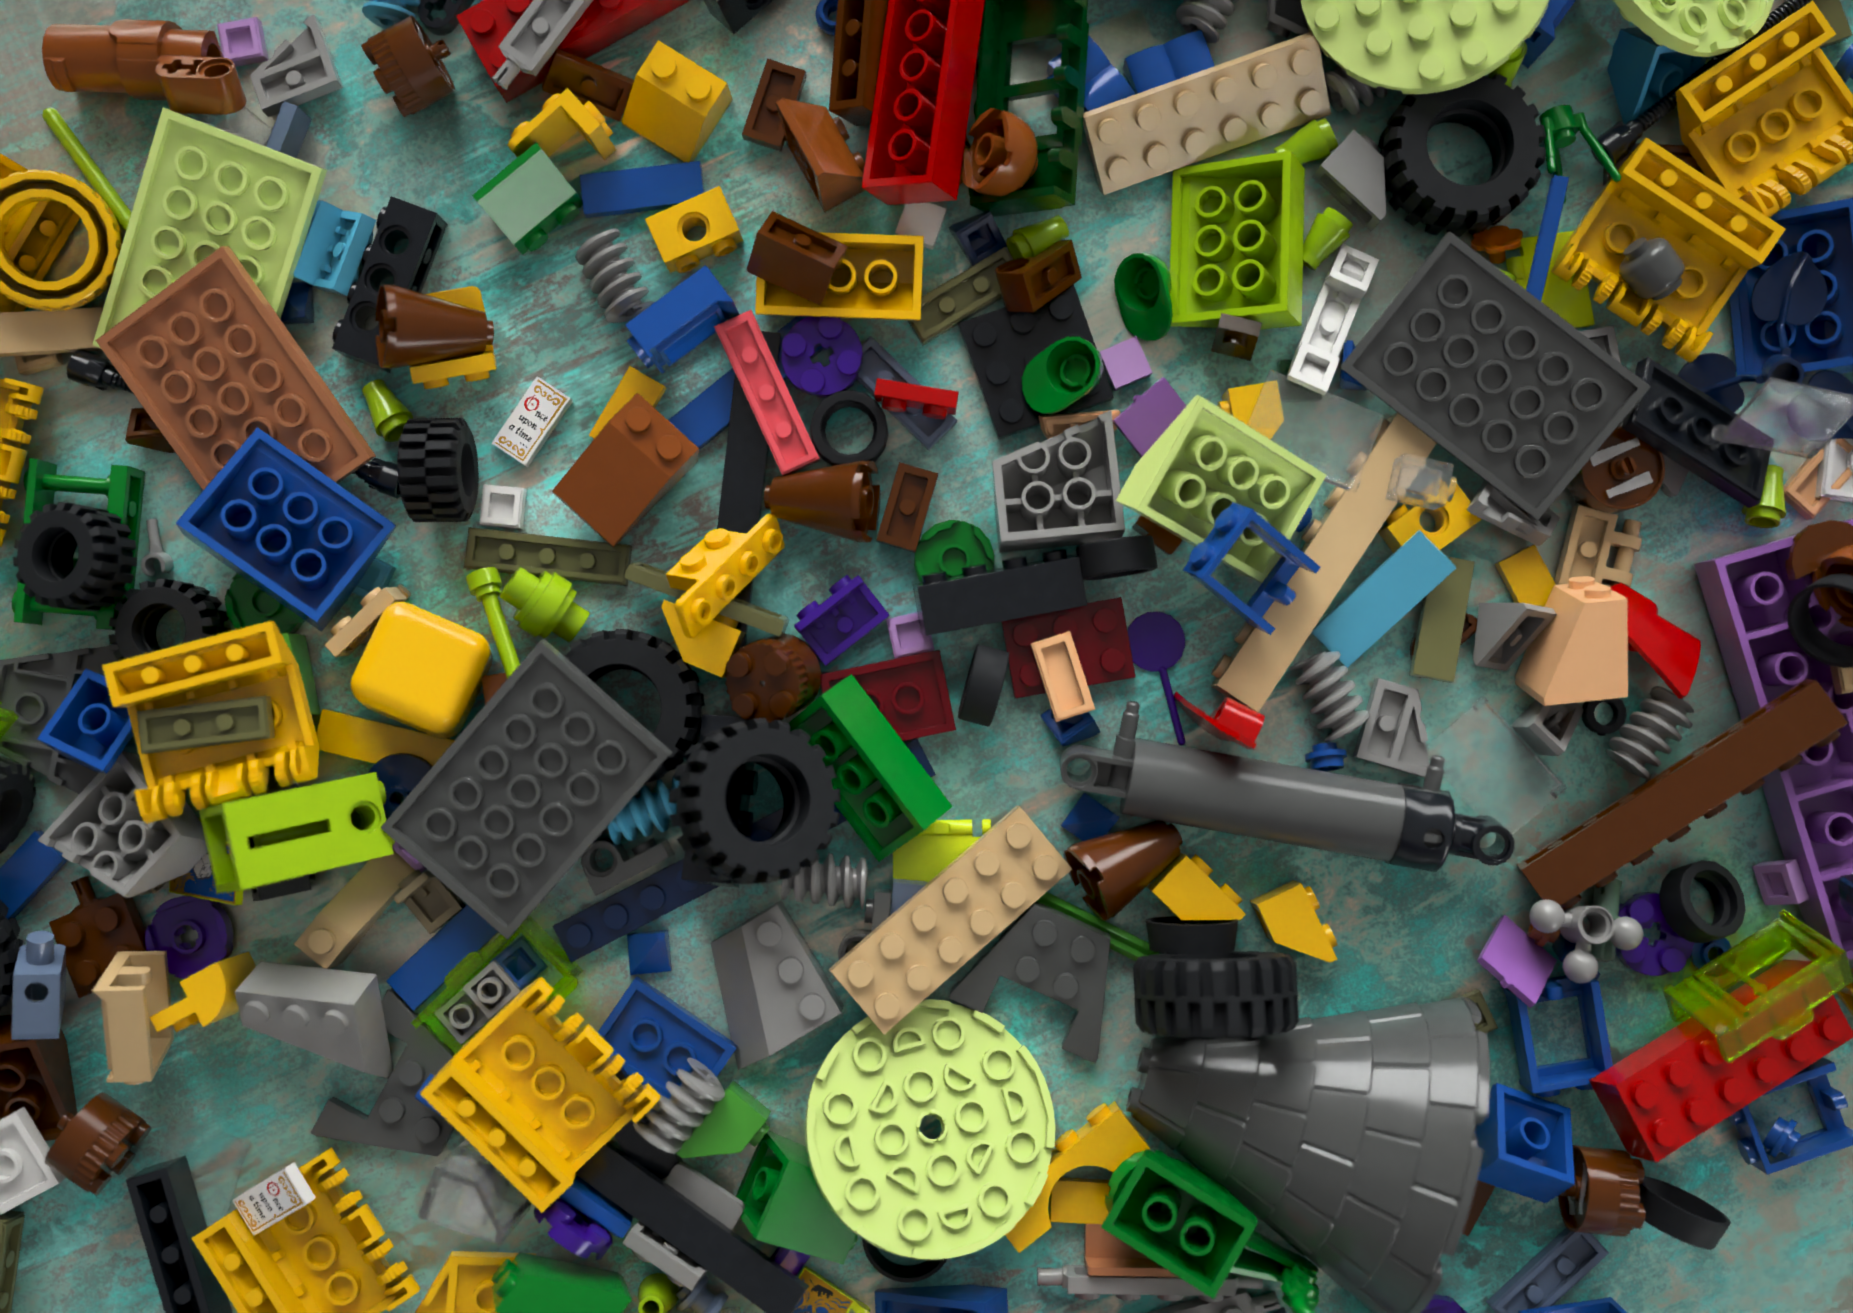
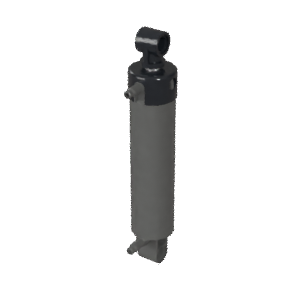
(1286, 802)

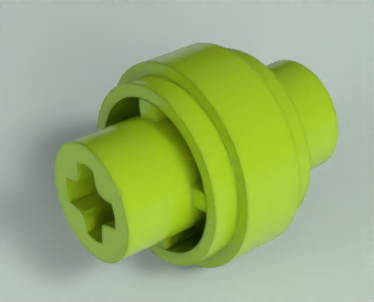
(544, 604)

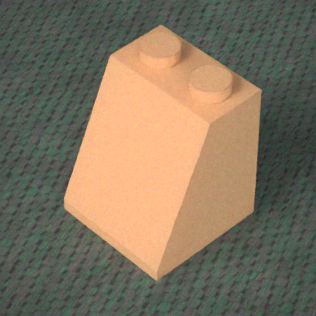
(1581, 649)

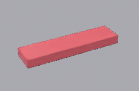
(767, 393)

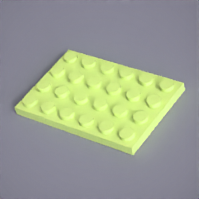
(209, 193)

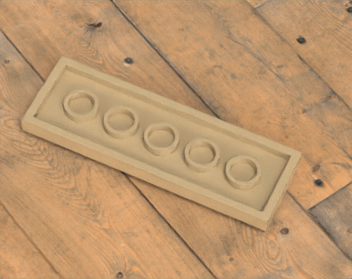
(1207, 113)
(950, 919)

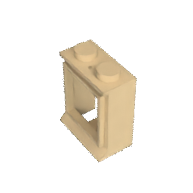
(131, 992)

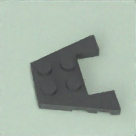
(34, 691)
(1053, 958)
(397, 1117)

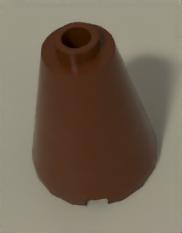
(426, 328)
(829, 499)
(1121, 864)

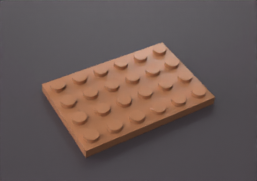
(219, 364)

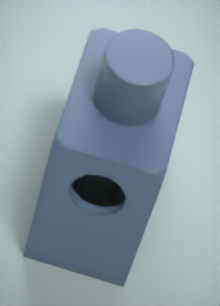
(42, 977)

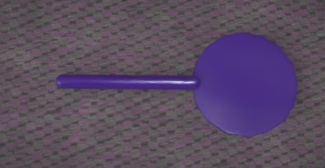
(1155, 646)

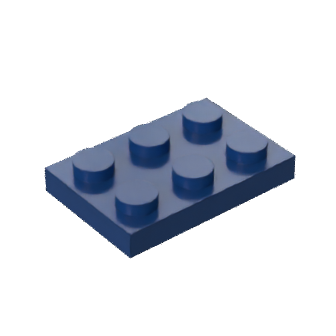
(659, 1037)

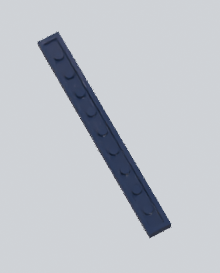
(658, 893)

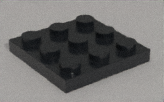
(1007, 341)

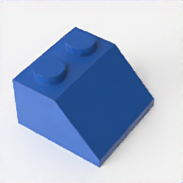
(88, 725)
(1526, 1145)

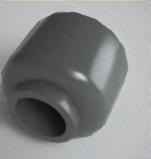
(1651, 268)

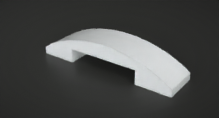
(1331, 319)

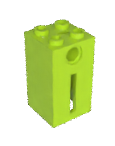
(296, 832)

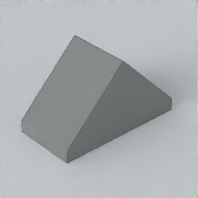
(1506, 632)
(1548, 727)

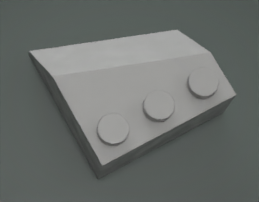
(1060, 490)
(114, 843)
(771, 985)
(320, 1012)

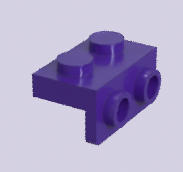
(840, 619)

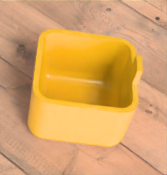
(421, 670)

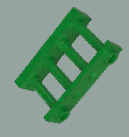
(125, 497)

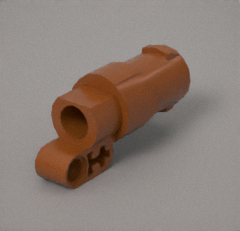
(146, 62)

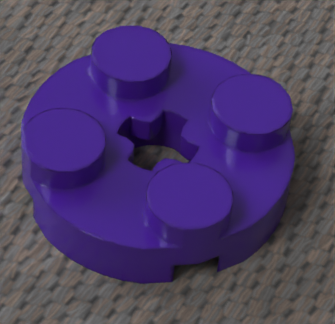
(814, 378)
(202, 915)
(1667, 953)
(575, 1230)

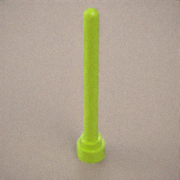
(87, 165)
(486, 586)

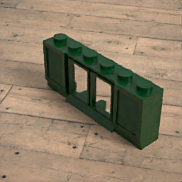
(1022, 22)

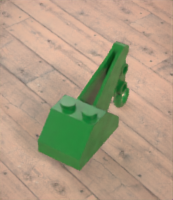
(1202, 1231)

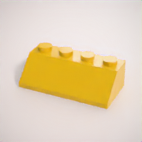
(874, 281)

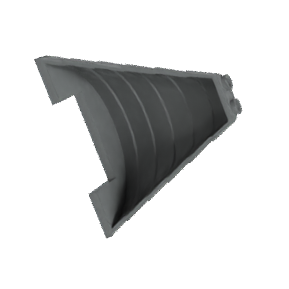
(1337, 1135)

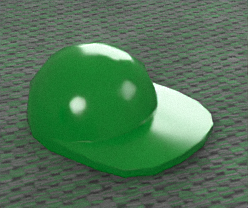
(1144, 295)
(1061, 375)

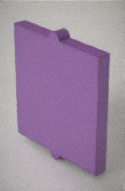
(1149, 415)
(1517, 961)

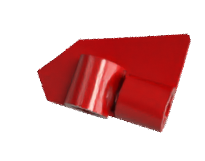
(1662, 645)
(1227, 722)

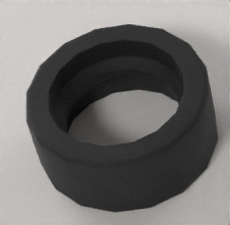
(844, 400)
(1117, 557)
(983, 685)
(1725, 894)

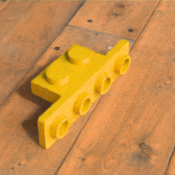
(720, 570)

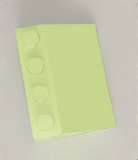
(1205, 466)

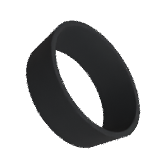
(1808, 635)
(1191, 936)
(1682, 1214)
(899, 1272)

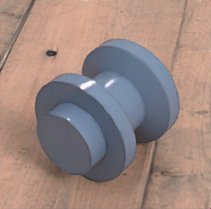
(700, 1298)

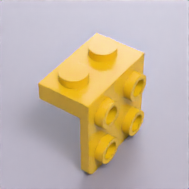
(558, 121)
(472, 367)

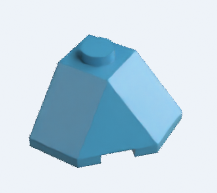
(1645, 71)

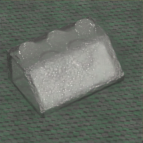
(473, 1196)

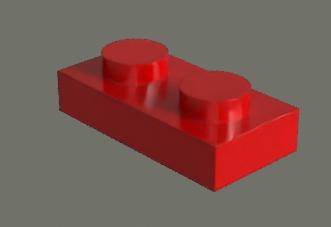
(933, 401)

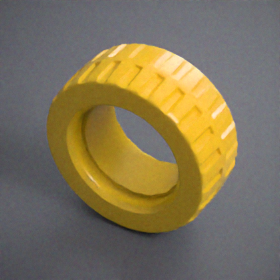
(103, 235)

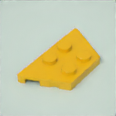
(465, 1283)

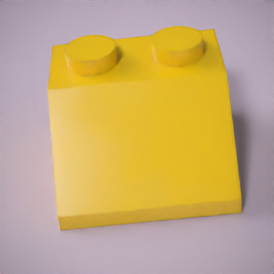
(675, 103)

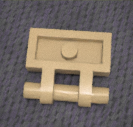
(1588, 547)
(354, 631)

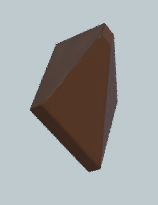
(145, 433)

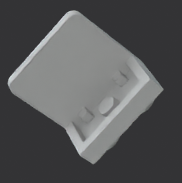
(707, 1195)

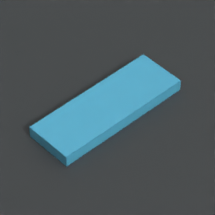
(1384, 598)

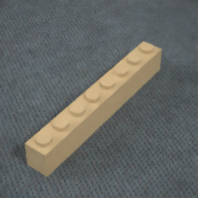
(1336, 547)

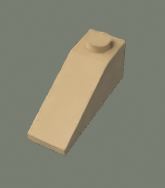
(353, 911)

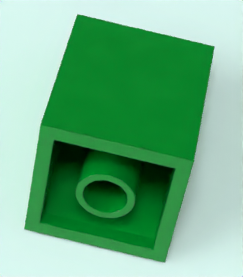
(787, 1205)
(557, 1286)

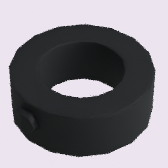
(1617, 721)

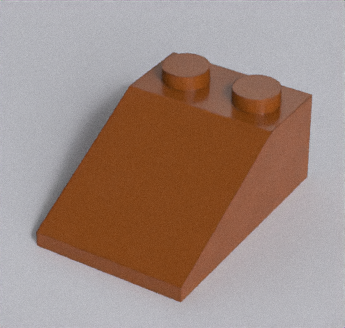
(821, 151)
(626, 470)

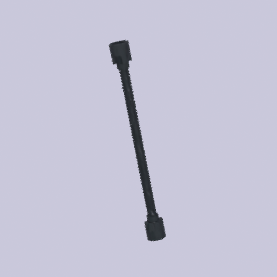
(1622, 138)
(99, 373)

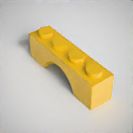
(1101, 1142)

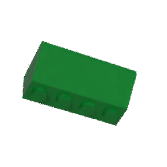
(879, 779)

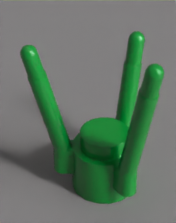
(1560, 131)

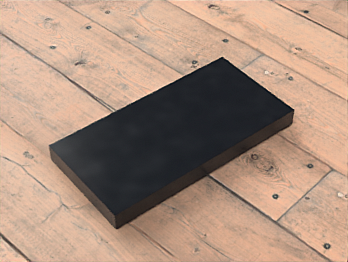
(1680, 423)

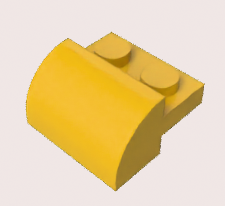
(208, 995)

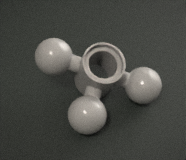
(1580, 964)

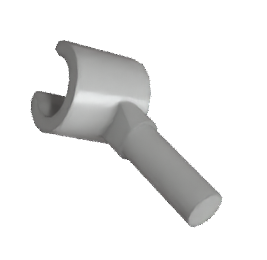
(156, 551)

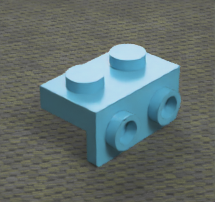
(334, 248)

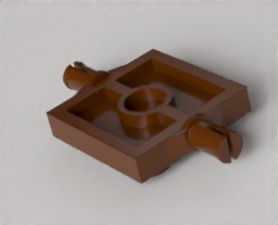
(96, 933)

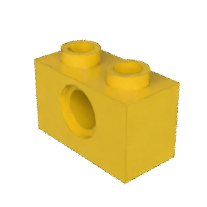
(705, 210)
(1449, 522)

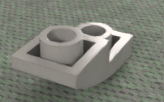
(478, 1002)

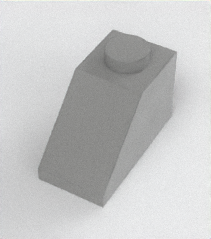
(1356, 178)

